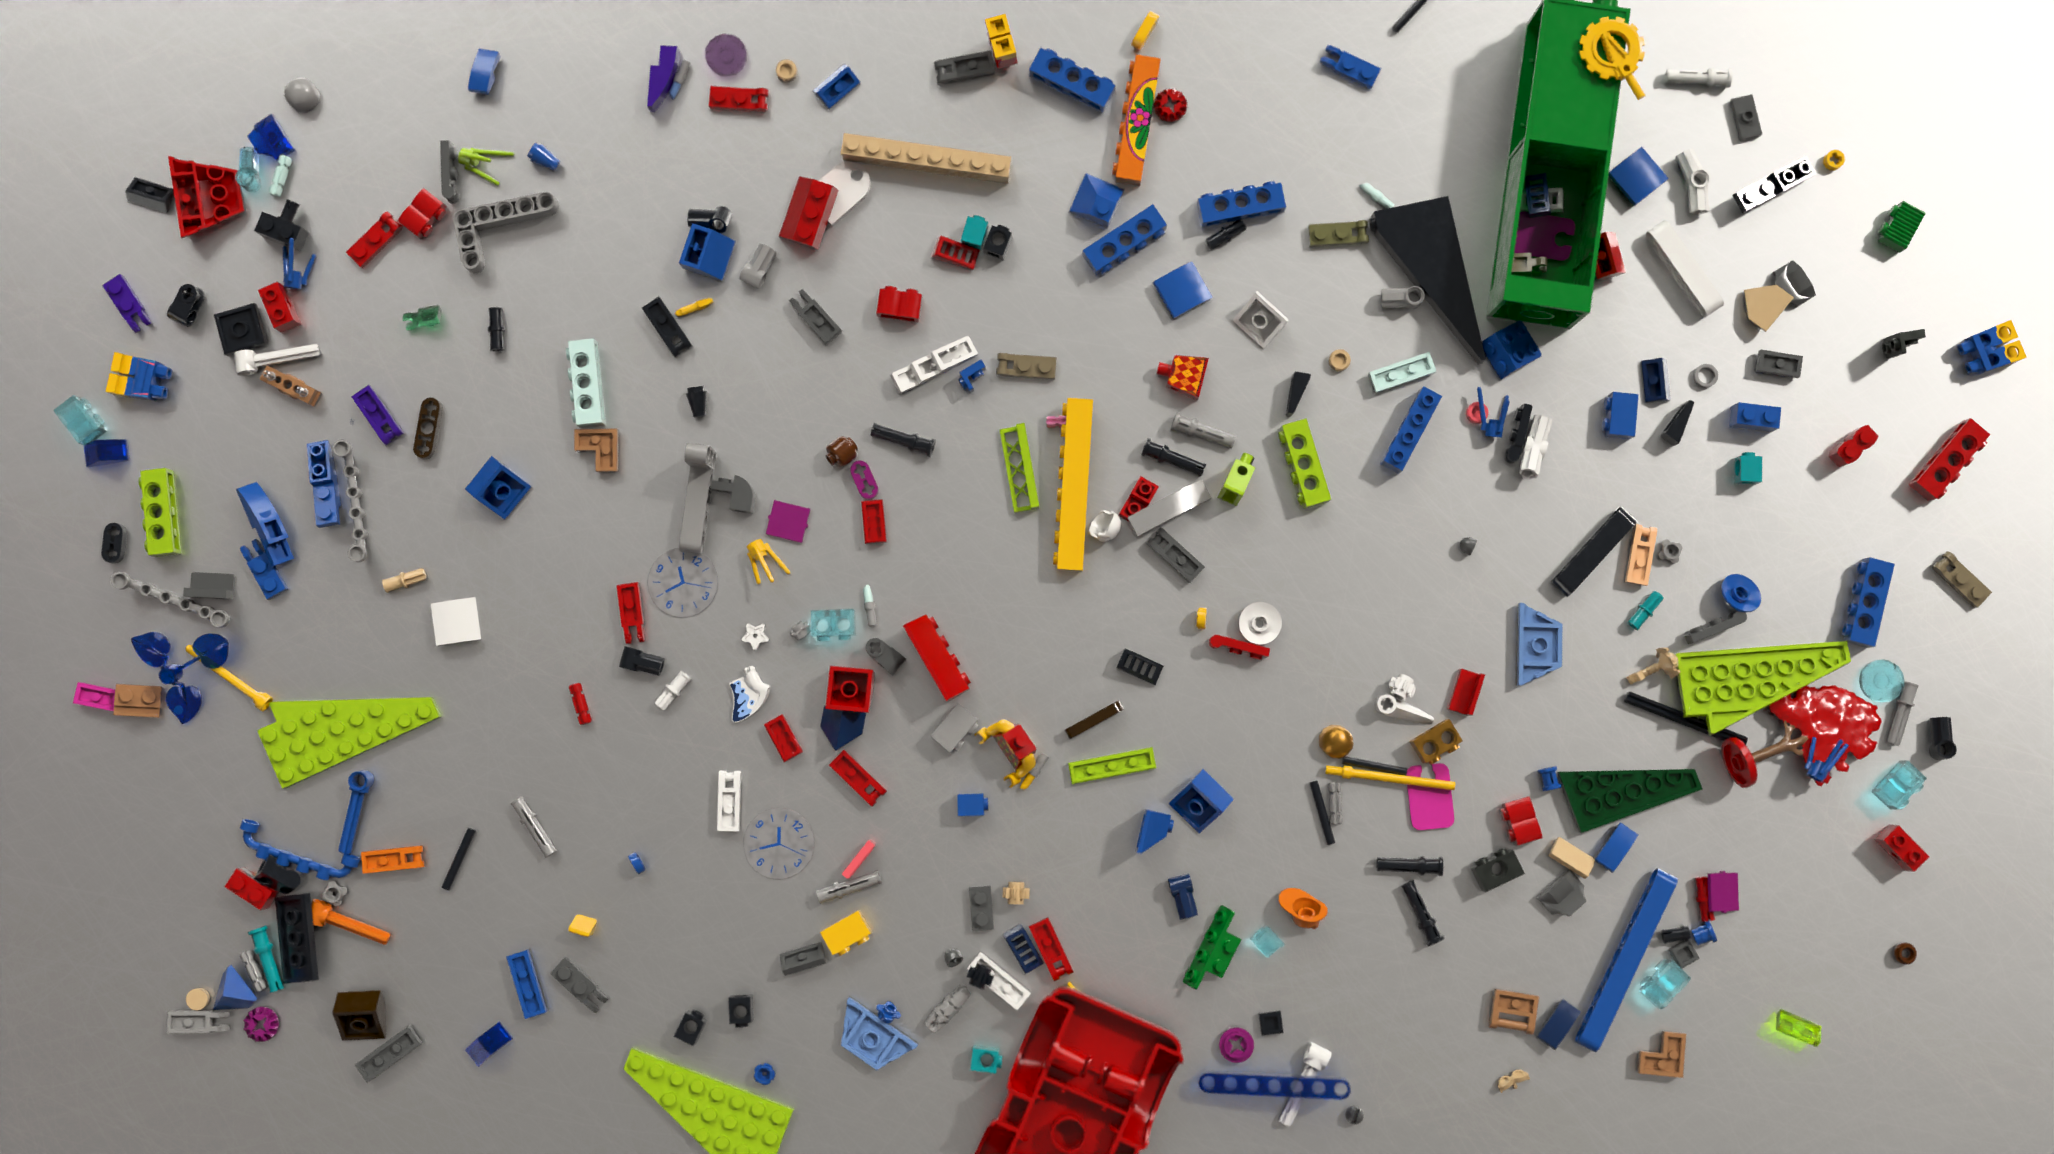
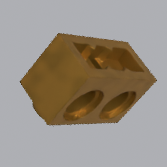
(1433, 737)

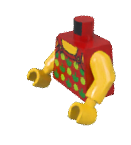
(1014, 744)

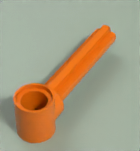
(323, 914)

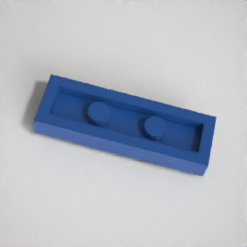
(526, 984)

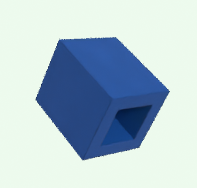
(972, 804)

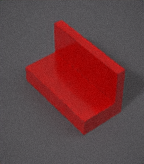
(1466, 692)

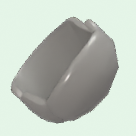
(301, 94)

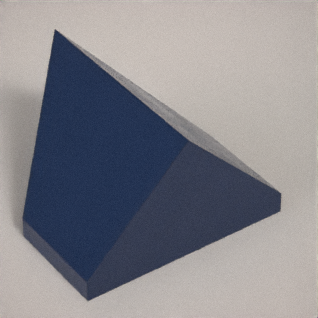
(842, 726)

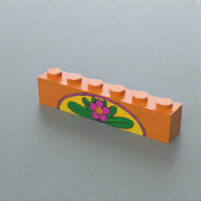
(1137, 120)

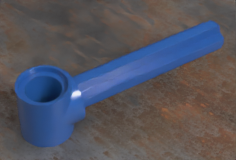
(354, 808)

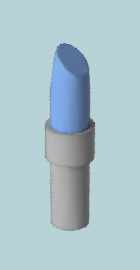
(679, 78)

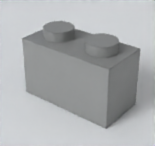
(954, 728)

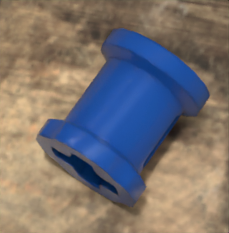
(1549, 778)

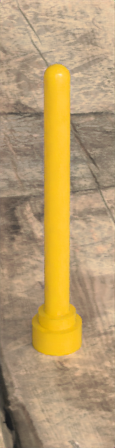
(260, 699)

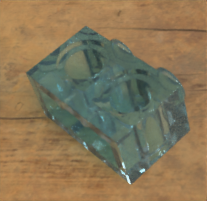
(833, 618)

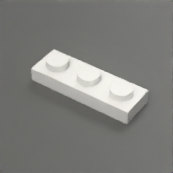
(1003, 983)

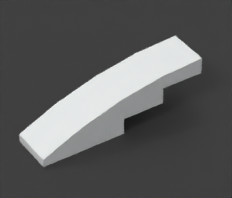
(934, 364)

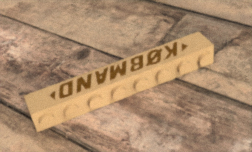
(926, 158)

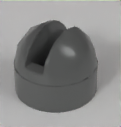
(1467, 545)
(953, 957)
(1350, 1114)

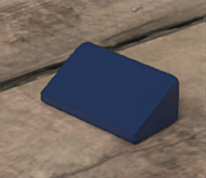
(1656, 380)

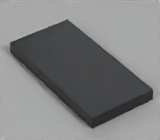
(296, 938)

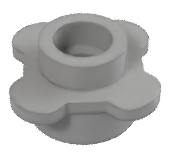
(1676, 551)
(800, 630)
(328, 893)

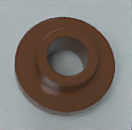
(1911, 953)

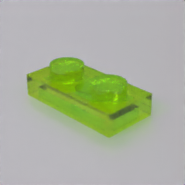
(1798, 1028)

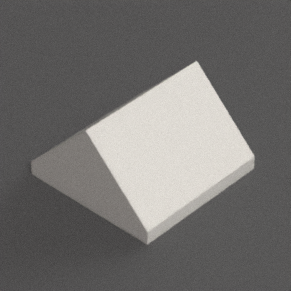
(1260, 320)

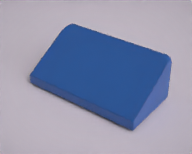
(836, 86)

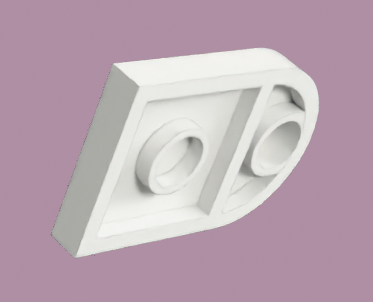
(849, 192)

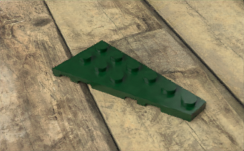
(1613, 795)

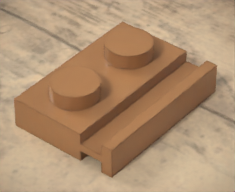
(137, 700)

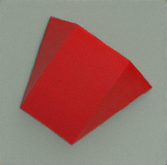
(203, 194)

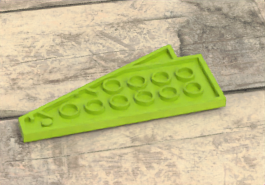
(1745, 680)
(329, 732)
(710, 1110)

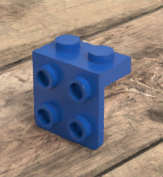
(1510, 349)

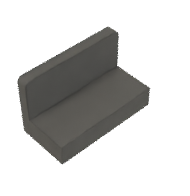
(211, 586)

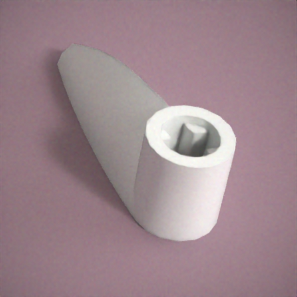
(1402, 710)

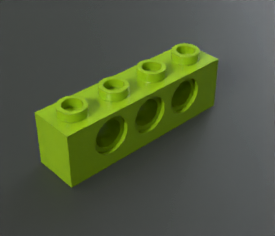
(1301, 431)
(168, 521)

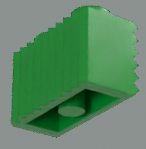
(1901, 226)

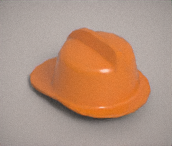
(1303, 907)

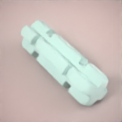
(280, 175)

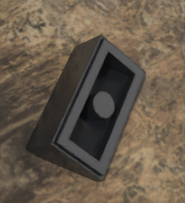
(149, 195)

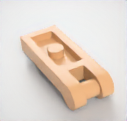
(1641, 555)

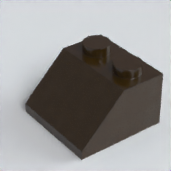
(360, 1015)

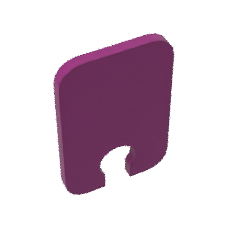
(1539, 233)

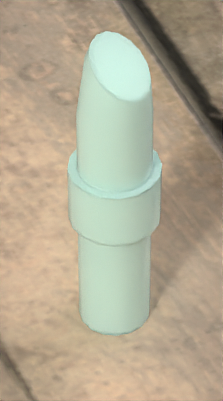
(1377, 196)

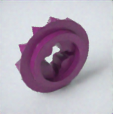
(271, 1024)
(1246, 1042)

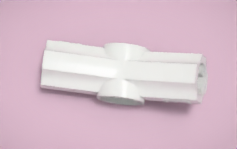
(1697, 194)
(1535, 446)

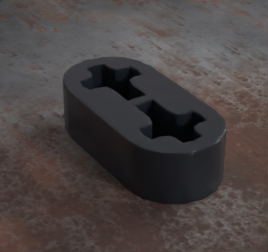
(114, 542)

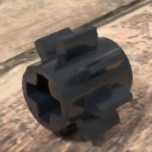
(980, 976)

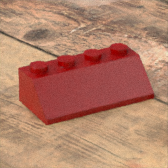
(936, 657)

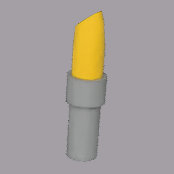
(1034, 772)

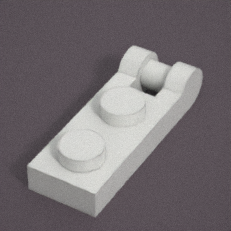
(729, 801)

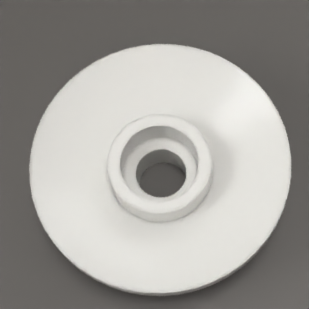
(1271, 623)

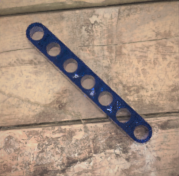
(1284, 1079)

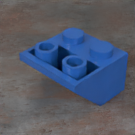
(707, 252)

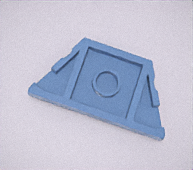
(1538, 644)
(871, 1038)

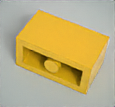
(846, 932)

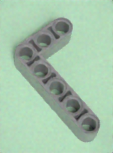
(496, 219)
(702, 465)

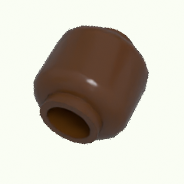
(841, 451)

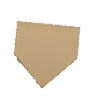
(1766, 304)

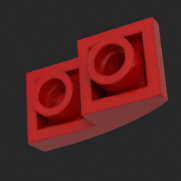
(1139, 498)

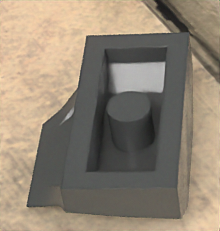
(1795, 282)
(1564, 895)

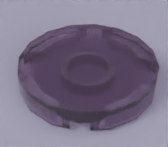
(726, 54)

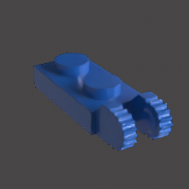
(1351, 67)
(265, 575)

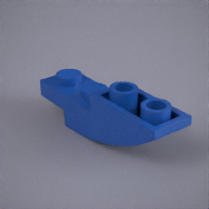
(324, 483)
(267, 523)

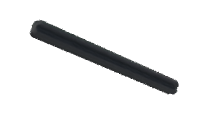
(1678, 716)

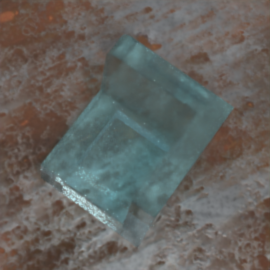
(1266, 941)

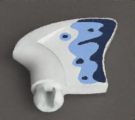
(748, 694)

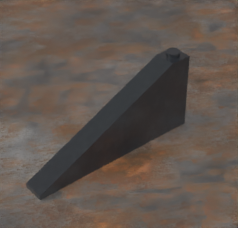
(1428, 251)

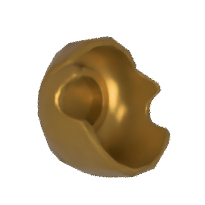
(1336, 741)

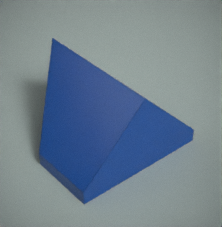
(233, 992)

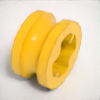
(1830, 165)

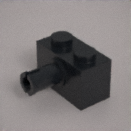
(282, 228)

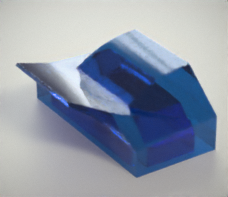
(270, 139)

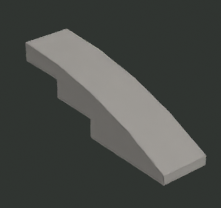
(1169, 508)

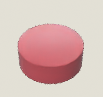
(1473, 413)

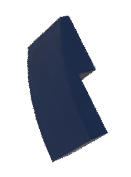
(1558, 1024)

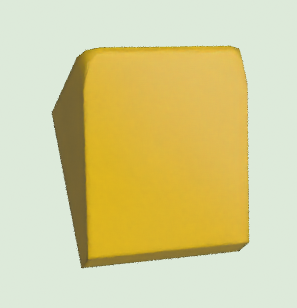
(583, 925)

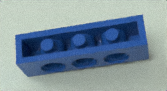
(1097, 99)
(1210, 216)
(1149, 217)
(1411, 430)
(1877, 595)

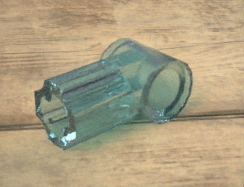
(249, 167)

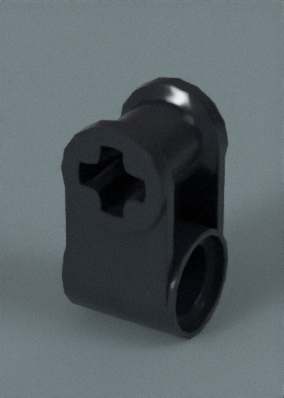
(185, 308)

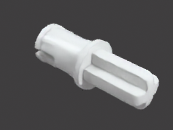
(672, 690)

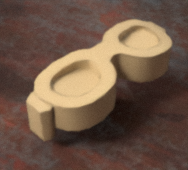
(1506, 1081)

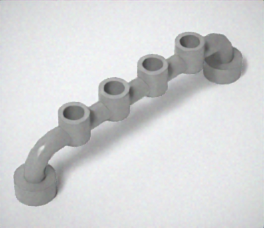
(356, 552)
(217, 618)

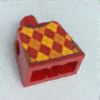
(1184, 374)

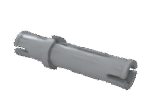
(520, 805)
(872, 879)

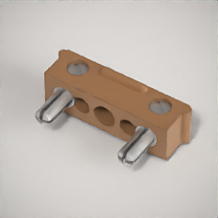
(305, 392)

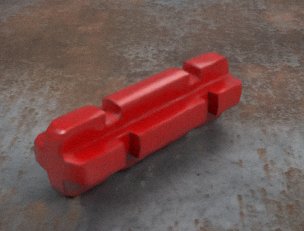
(580, 703)

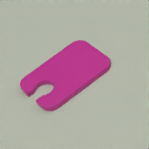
(1430, 806)

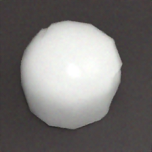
(1105, 526)

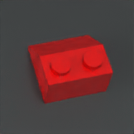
(850, 689)

